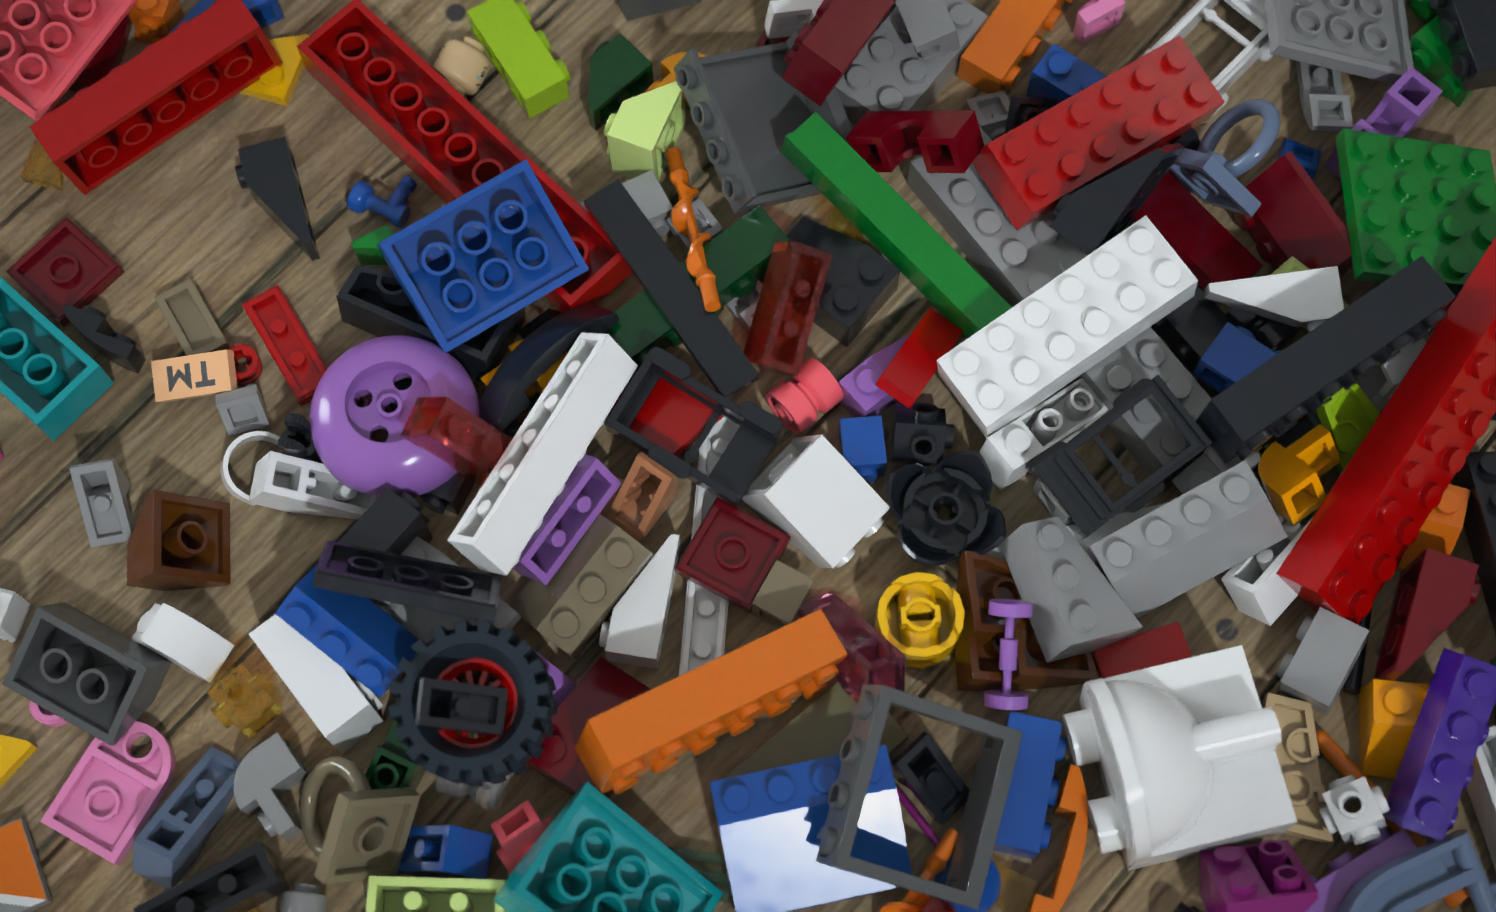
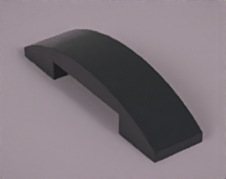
(505, 393)

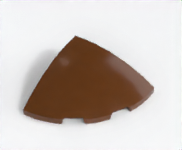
(979, 643)

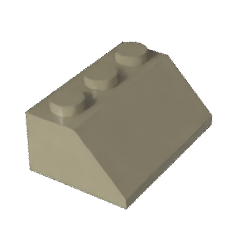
(584, 587)

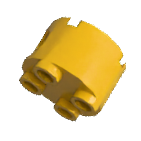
(921, 618)

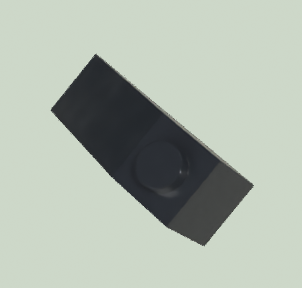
(276, 187)

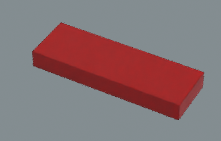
(286, 342)
(917, 358)

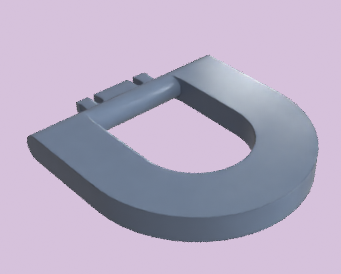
(1425, 878)

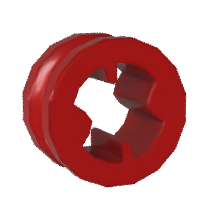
(254, 371)

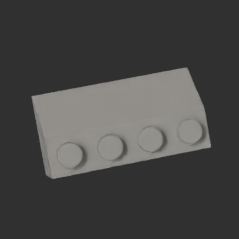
(1189, 540)

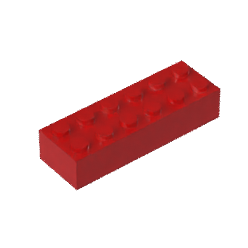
(156, 94)
(1097, 131)

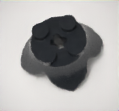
(963, 486)

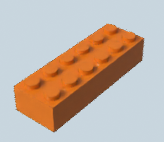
(709, 702)

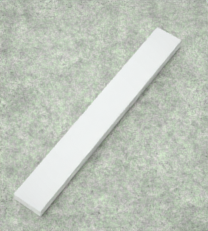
(704, 611)

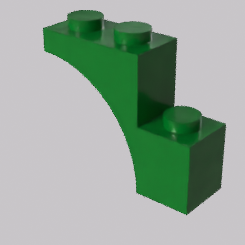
(1432, 55)

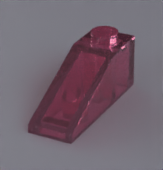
(870, 655)

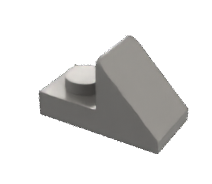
(103, 501)

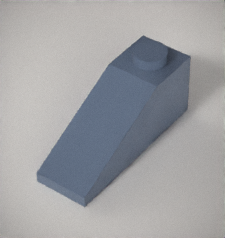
(185, 820)

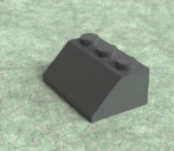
(85, 671)

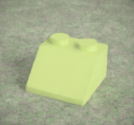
(645, 130)

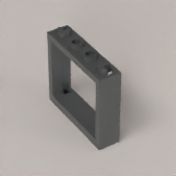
(982, 810)

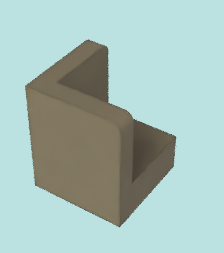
(781, 595)

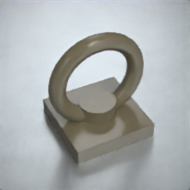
(365, 826)

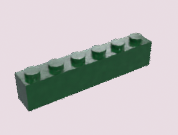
(735, 257)

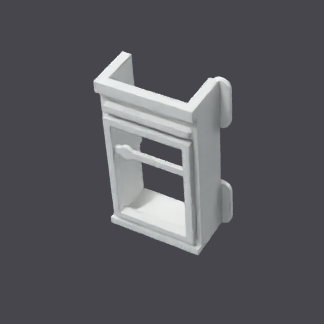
(1256, 49)

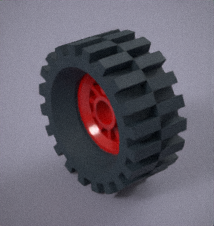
(460, 654)

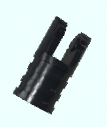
(295, 438)

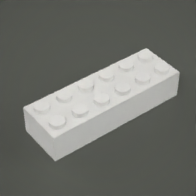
(1067, 326)

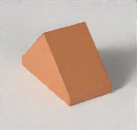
(643, 497)

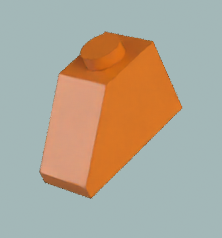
(1441, 526)

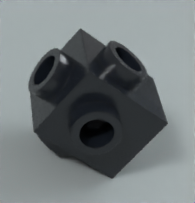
(920, 434)

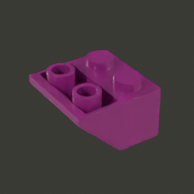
(1255, 879)

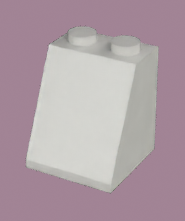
(817, 501)

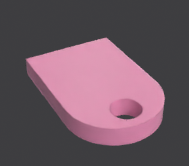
(113, 793)

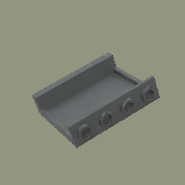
(744, 118)

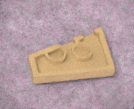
(1300, 765)

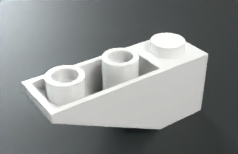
(1030, 435)

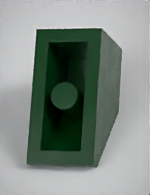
(616, 74)

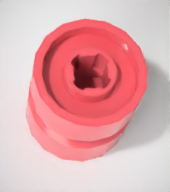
(804, 396)

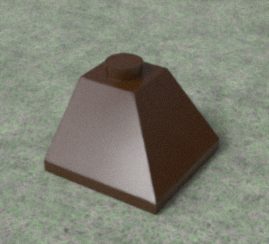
(180, 543)

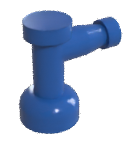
(394, 209)

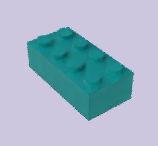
(44, 368)

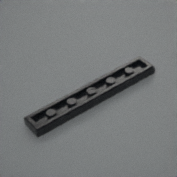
(671, 290)

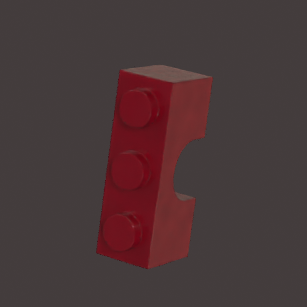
(944, 138)

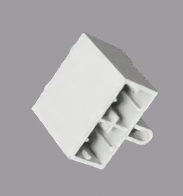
(1180, 759)

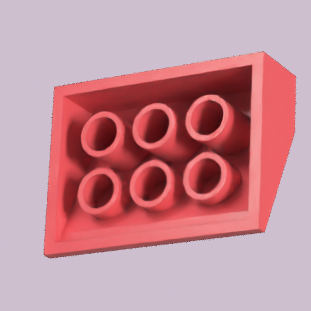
(50, 46)

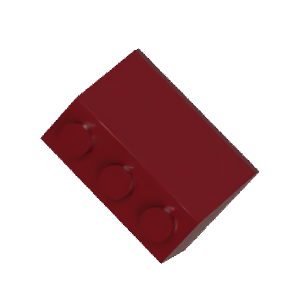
(1295, 220)

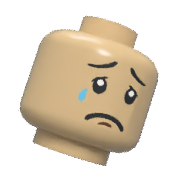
(463, 65)

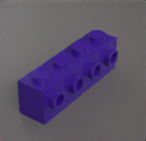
(1443, 745)

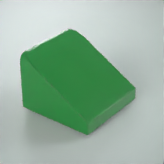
(366, 247)

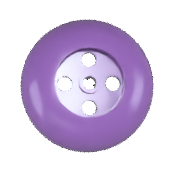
(344, 430)

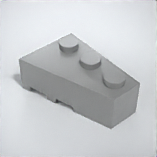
(1070, 596)

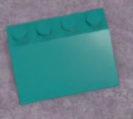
(603, 862)

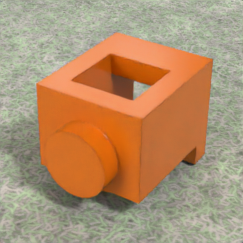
(155, 19)

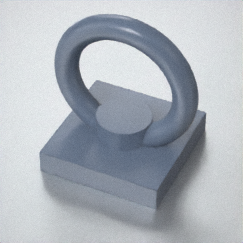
(1214, 176)

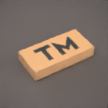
(194, 376)

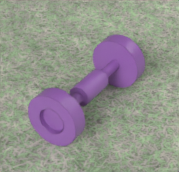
(1006, 698)

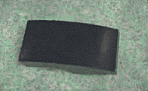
(1025, 108)
(99, 334)

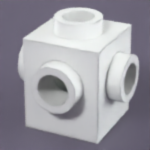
(1357, 826)

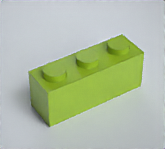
(520, 54)

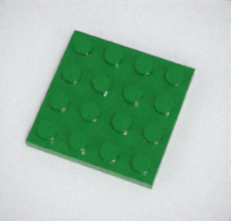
(1415, 202)

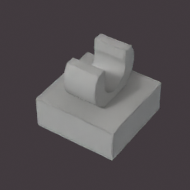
(242, 409)

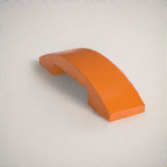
(1071, 805)

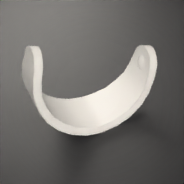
(242, 439)

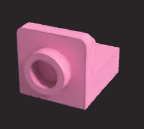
(1097, 18)

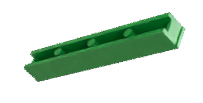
(893, 226)

